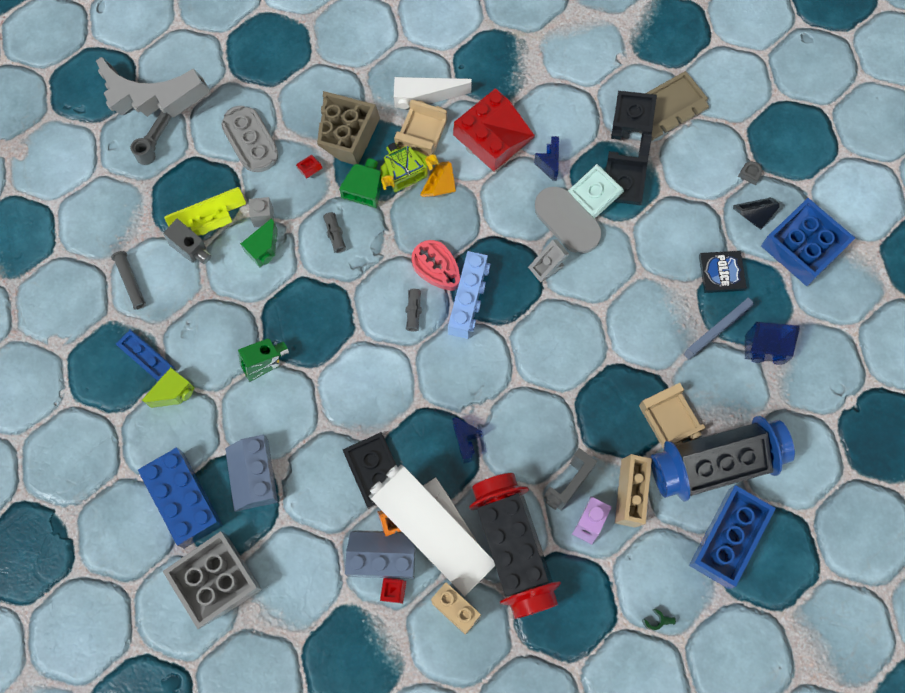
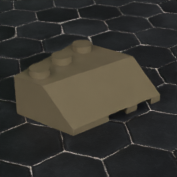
(346, 126)

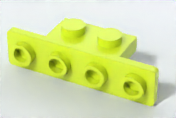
(209, 213)

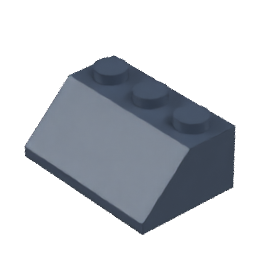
(251, 473)
(380, 556)

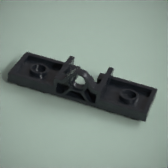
(635, 114)

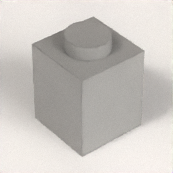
(260, 211)

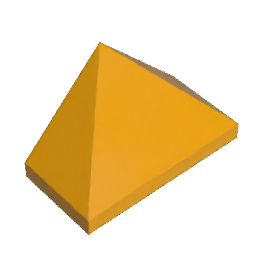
(440, 181)

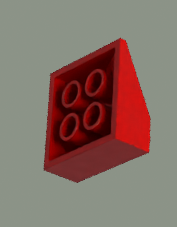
(493, 130)

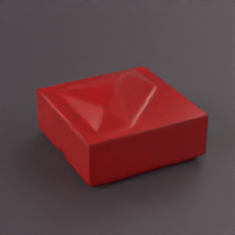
(309, 166)
(393, 590)

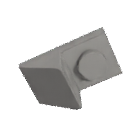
(549, 260)

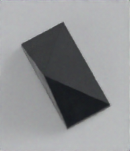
(758, 211)

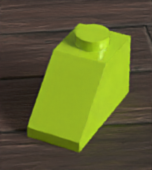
(169, 390)

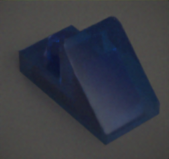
(549, 161)
(464, 433)

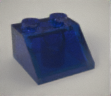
(771, 342)

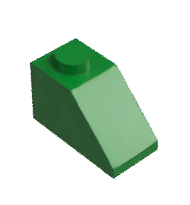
(262, 244)

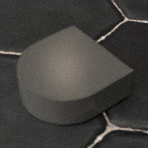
(751, 172)

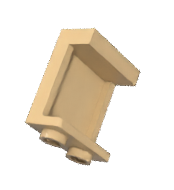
(422, 127)
(671, 416)
(455, 608)

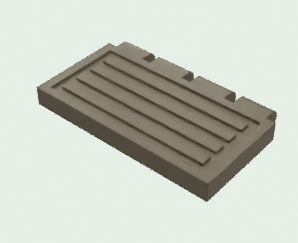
(676, 103)

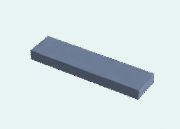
(719, 328)

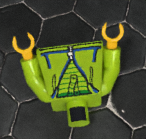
(405, 167)

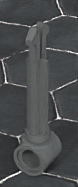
(149, 141)

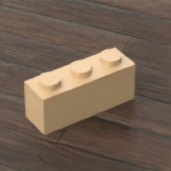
(633, 491)

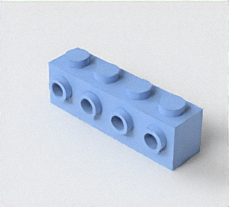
(467, 295)

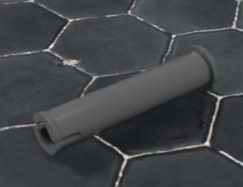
(128, 279)

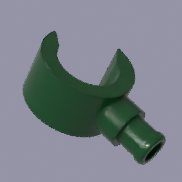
(663, 620)

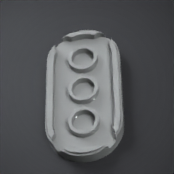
(250, 139)
(567, 220)

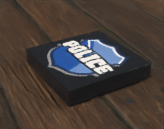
(722, 271)

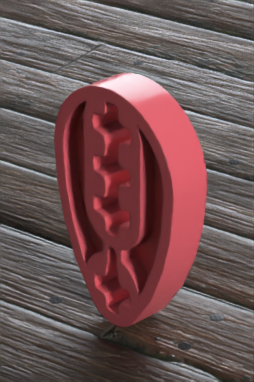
(426, 269)

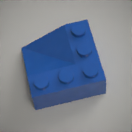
(807, 241)

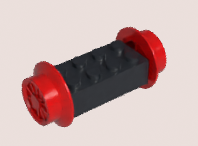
(514, 545)

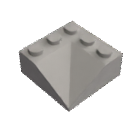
(211, 580)

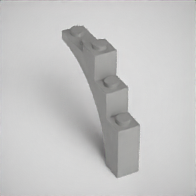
(169, 96)

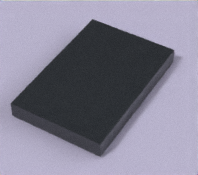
(369, 463)

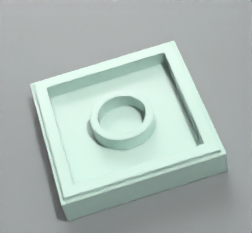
(596, 191)

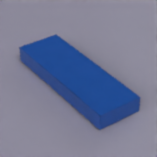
(144, 355)

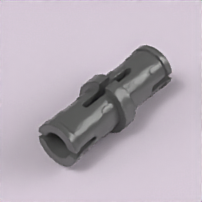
(334, 232)
(413, 310)

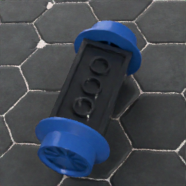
(722, 458)

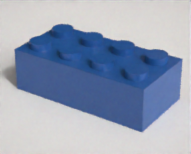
(180, 498)
(732, 537)

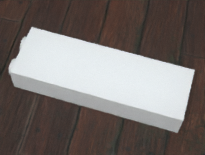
(432, 529)

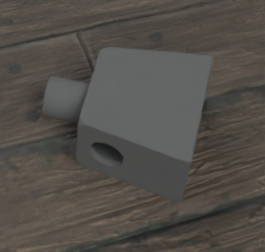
(186, 242)

